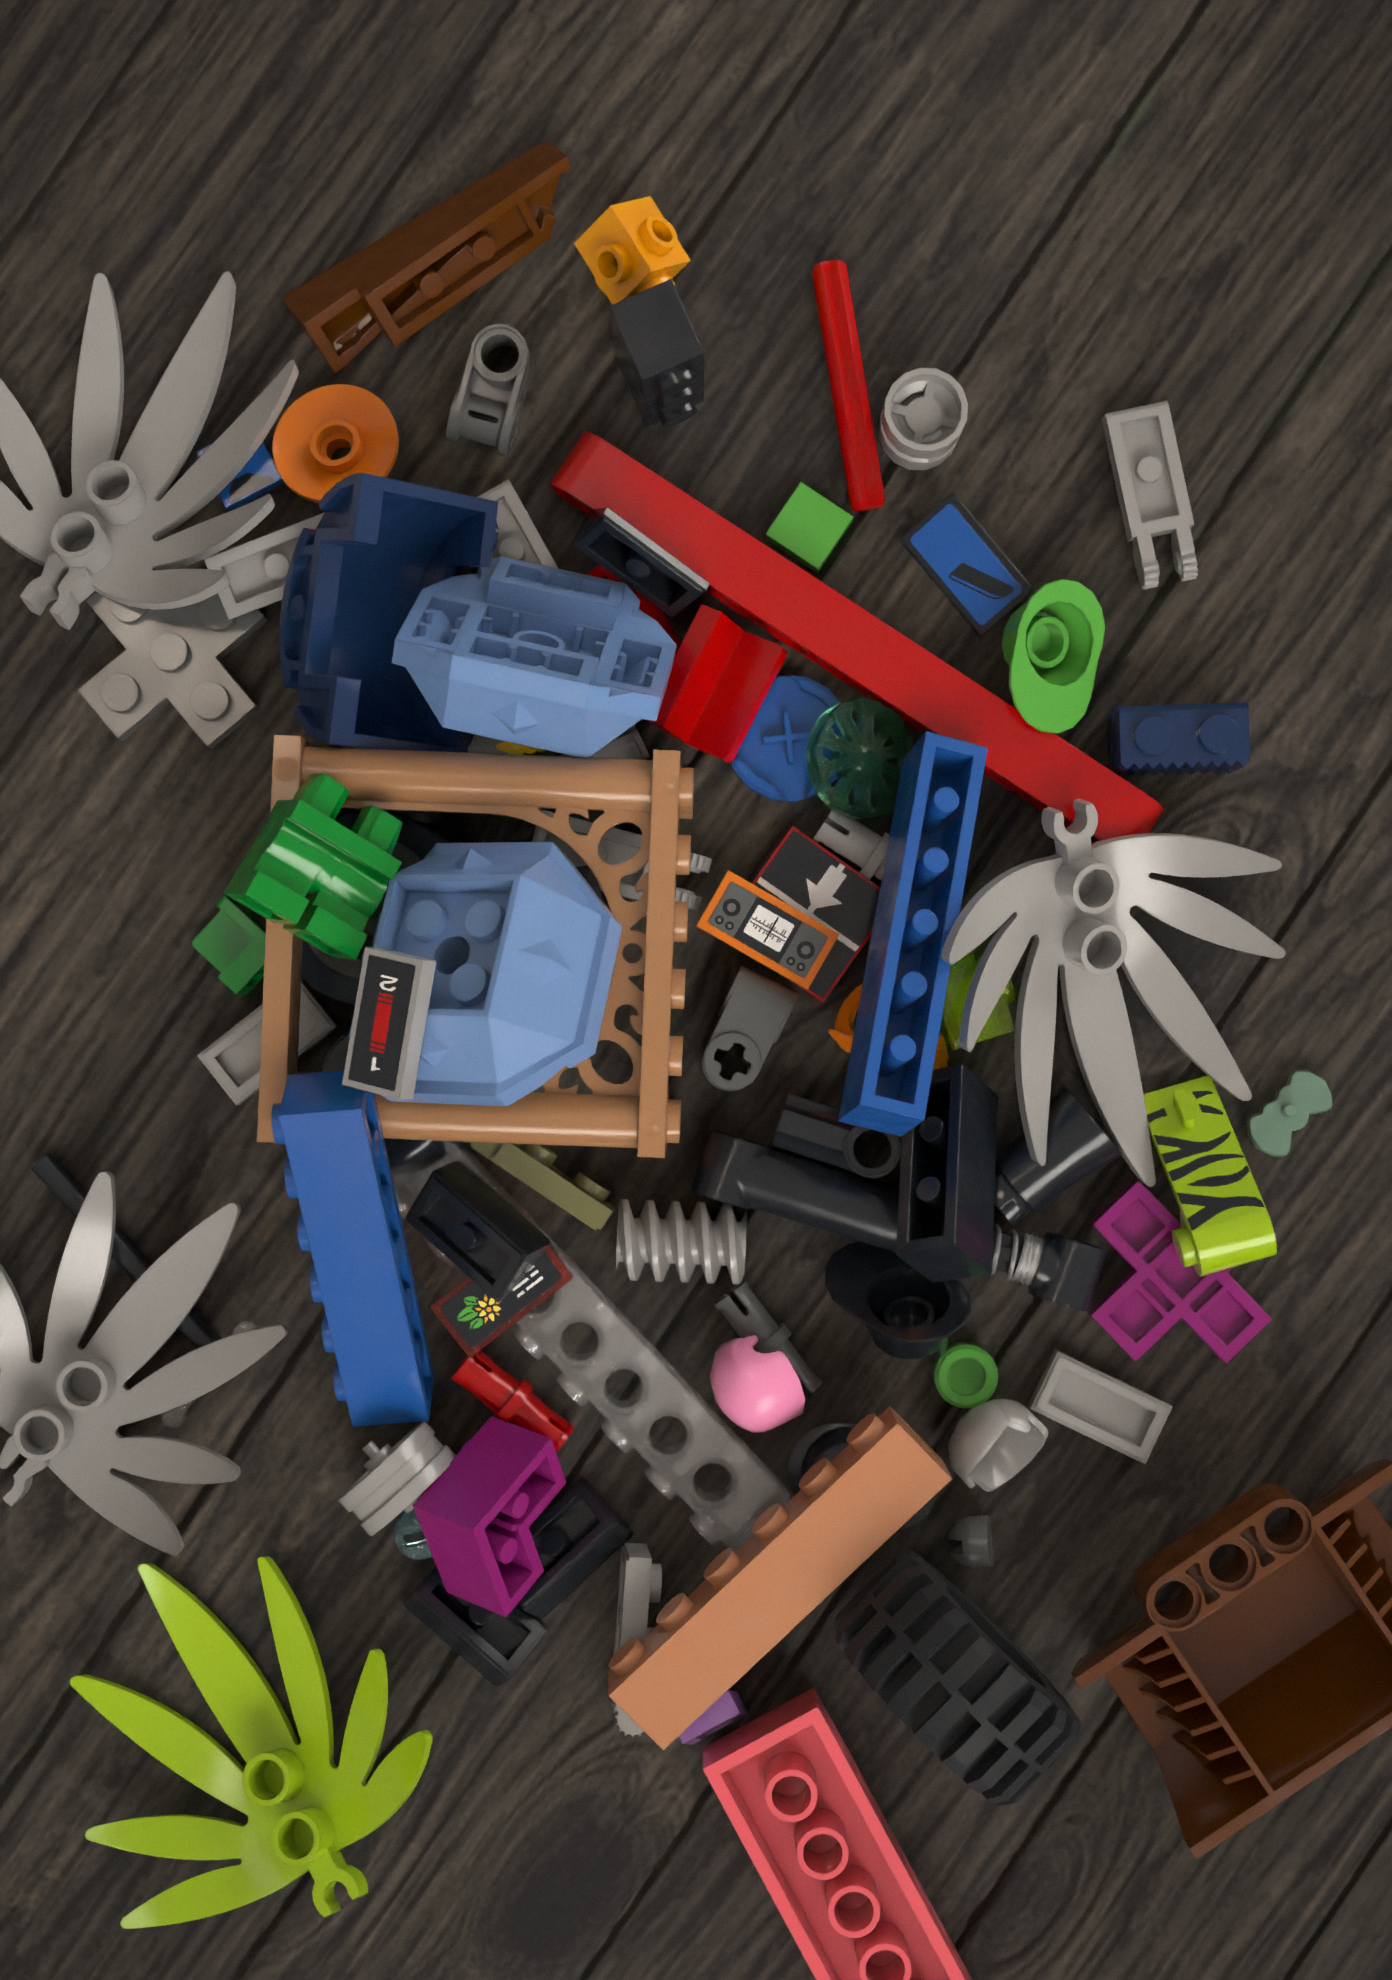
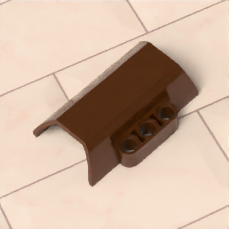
(1261, 1663)

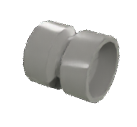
(922, 418)

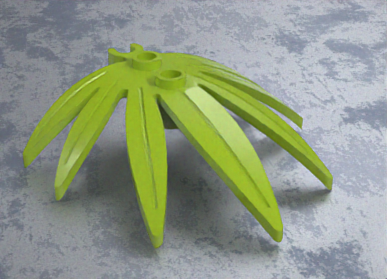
(291, 1791)

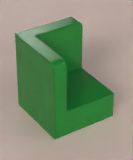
(234, 946)

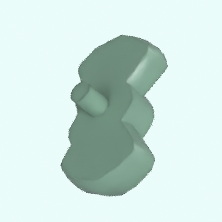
(1288, 1111)

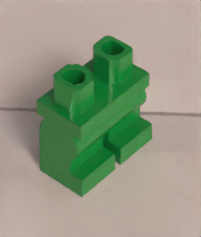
(318, 872)

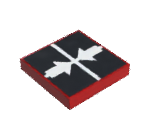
(828, 892)

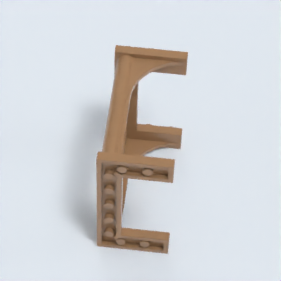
(517, 786)

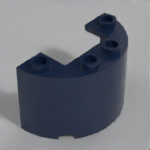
(351, 595)

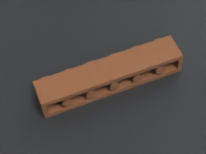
(775, 1576)

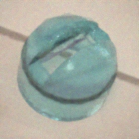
(409, 1524)

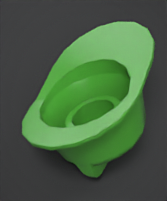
(1054, 654)

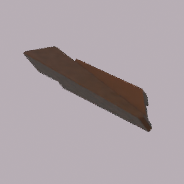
(431, 260)

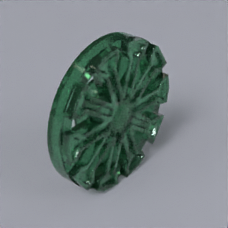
(858, 757)

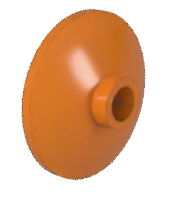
(325, 422)

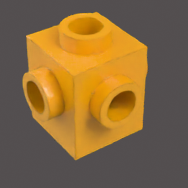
(631, 249)

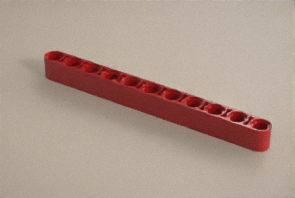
(851, 640)

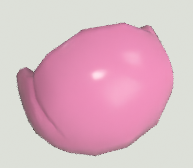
(755, 1387)

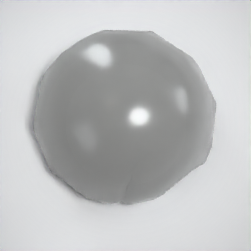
(995, 1443)

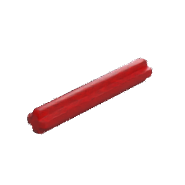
(848, 385)

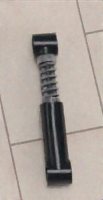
(867, 1212)

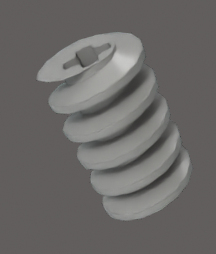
(681, 1241)

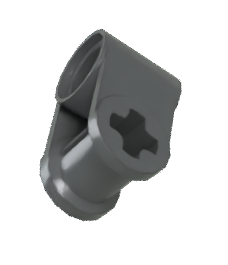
(487, 402)
(751, 1020)

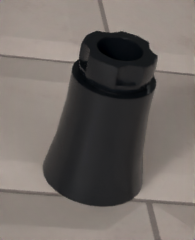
(1073, 1151)

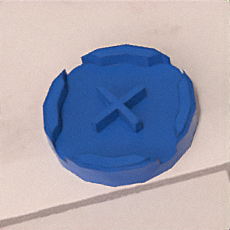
(775, 748)

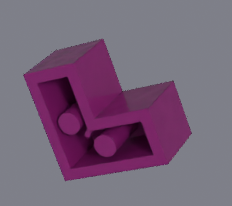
(483, 1510)

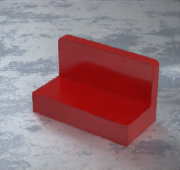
(717, 684)

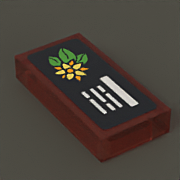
(478, 1319)

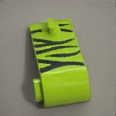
(1212, 1183)

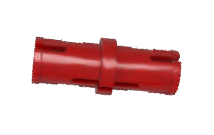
(510, 1398)

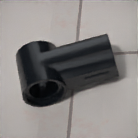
(816, 1133)

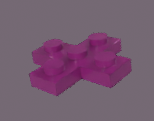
(1161, 1290)

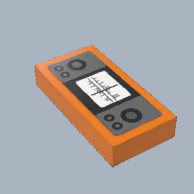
(767, 930)

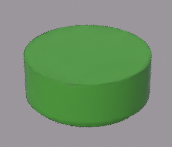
(965, 1375)

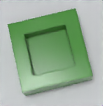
(809, 527)

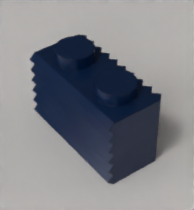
(1178, 738)

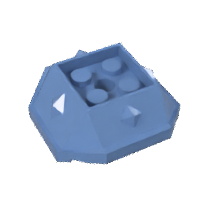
(536, 656)
(516, 971)

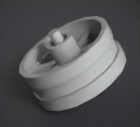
(396, 1477)

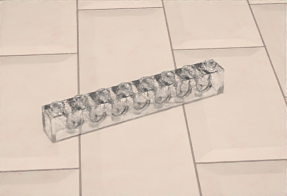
(709, 1439)

